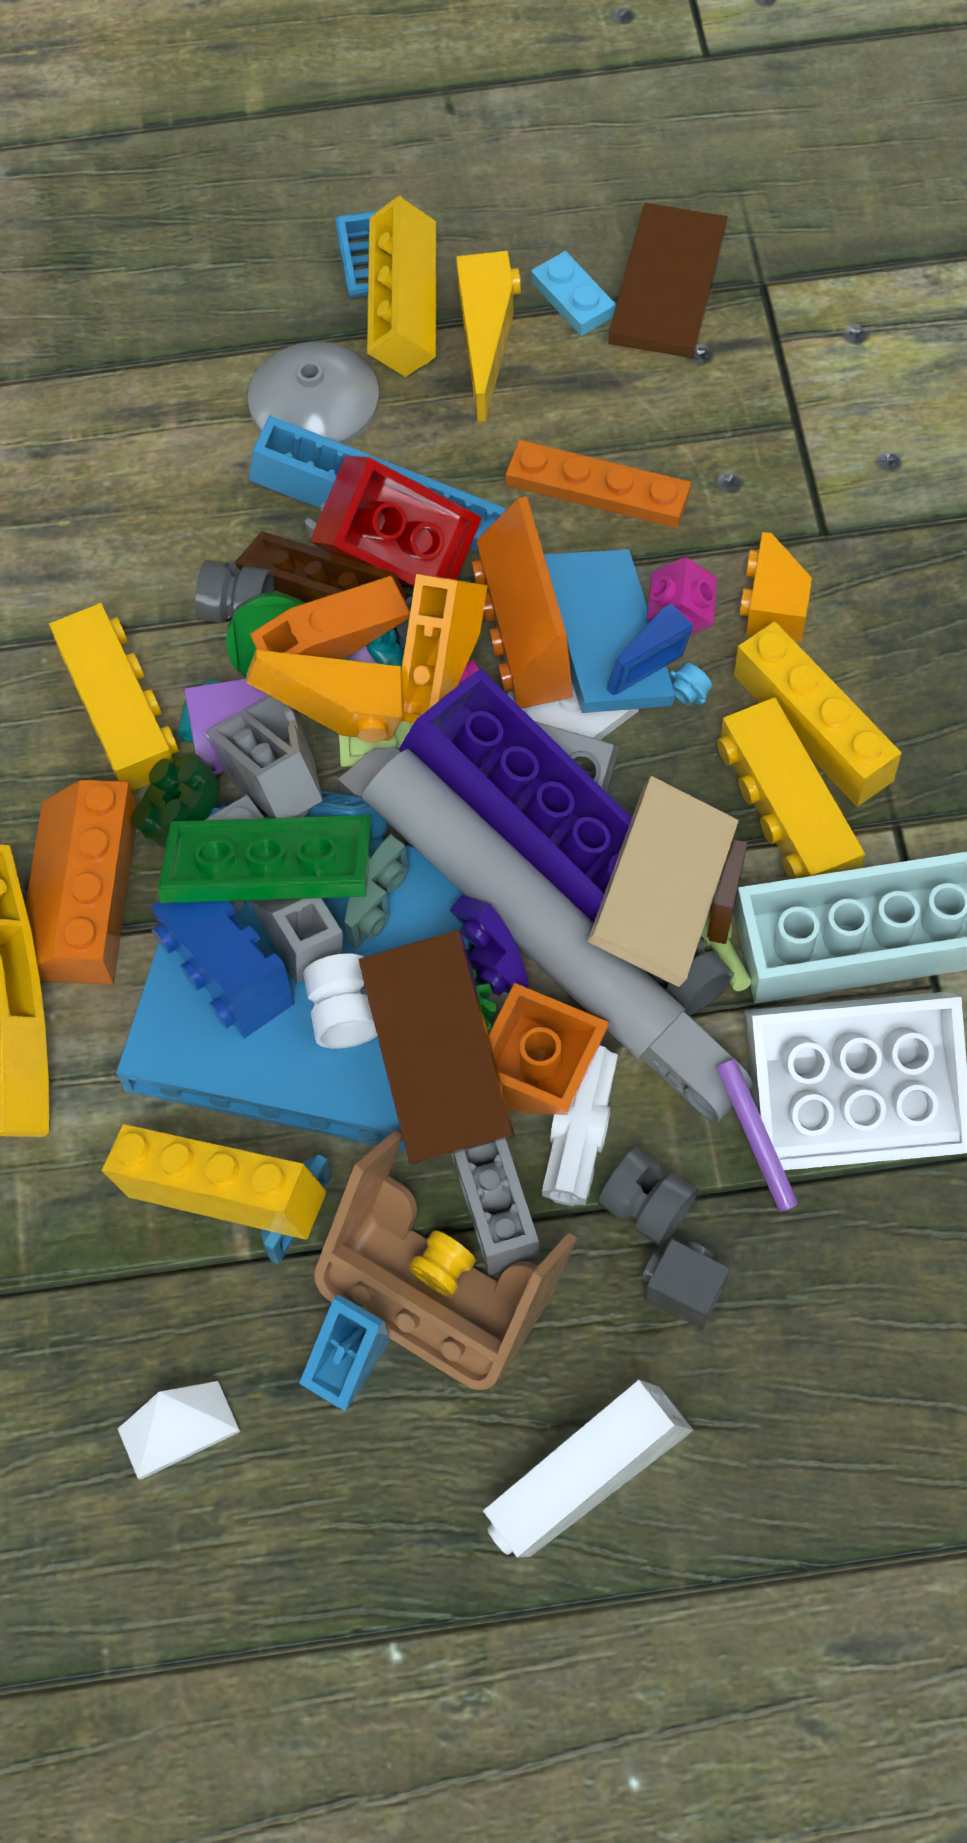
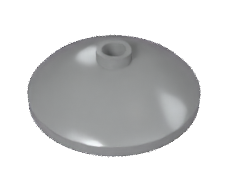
(316, 389)

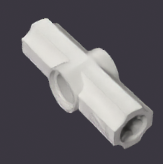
(580, 1135)

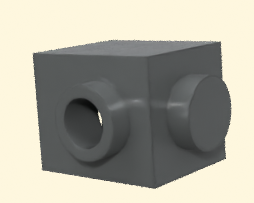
(685, 1281)

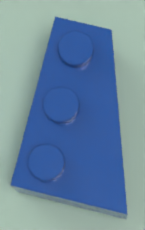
(226, 961)

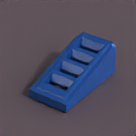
(652, 649)

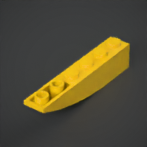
(22, 1020)

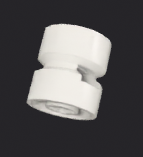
(340, 1001)

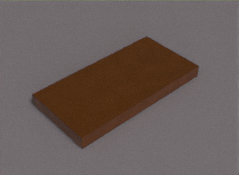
(668, 280)
(436, 1047)

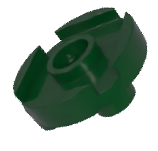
(176, 793)

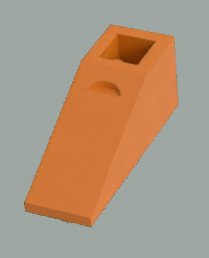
(336, 623)

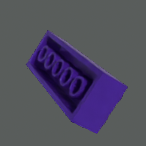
(523, 787)

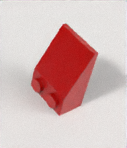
(394, 523)

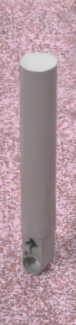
(551, 931)

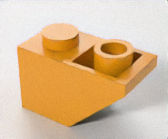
(778, 590)

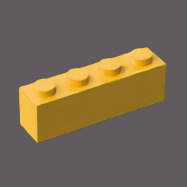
(402, 287)
(112, 695)
(821, 714)
(787, 792)
(215, 1181)

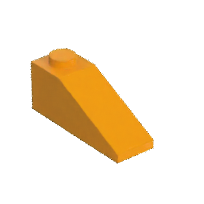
(439, 640)
(338, 693)

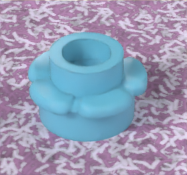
(690, 684)

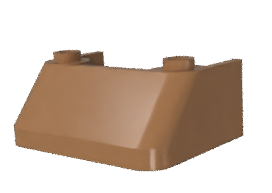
(368, 1261)

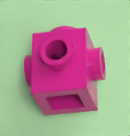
(688, 589)

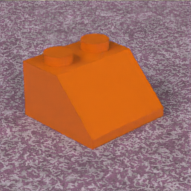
(543, 1051)

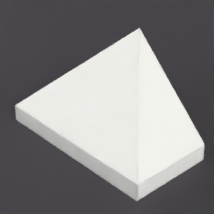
(177, 1426)

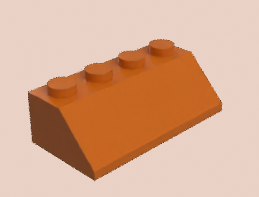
(523, 609)
(81, 881)

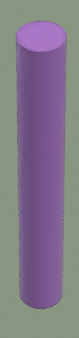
(757, 1135)

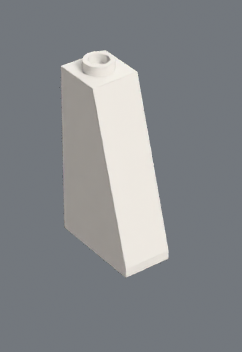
(586, 1469)

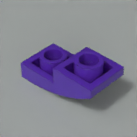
(494, 950)

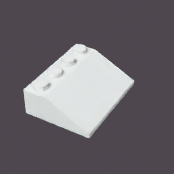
(861, 1079)

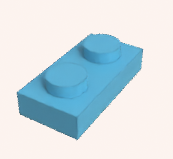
(573, 293)

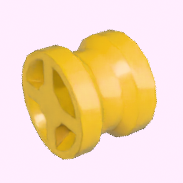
(442, 1263)

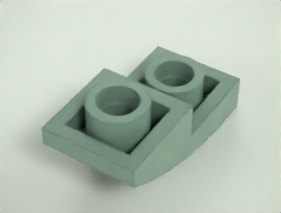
(370, 914)

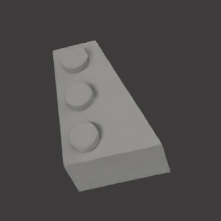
(269, 757)

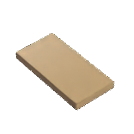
(663, 881)

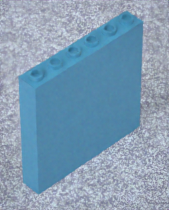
(279, 1071)

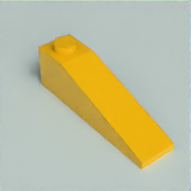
(487, 310)

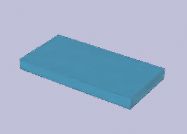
(601, 617)

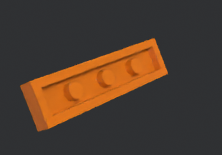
(598, 483)

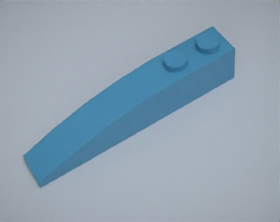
(308, 464)

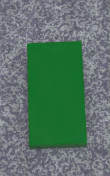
(266, 859)

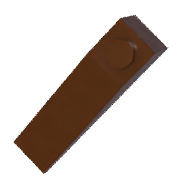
(308, 571)

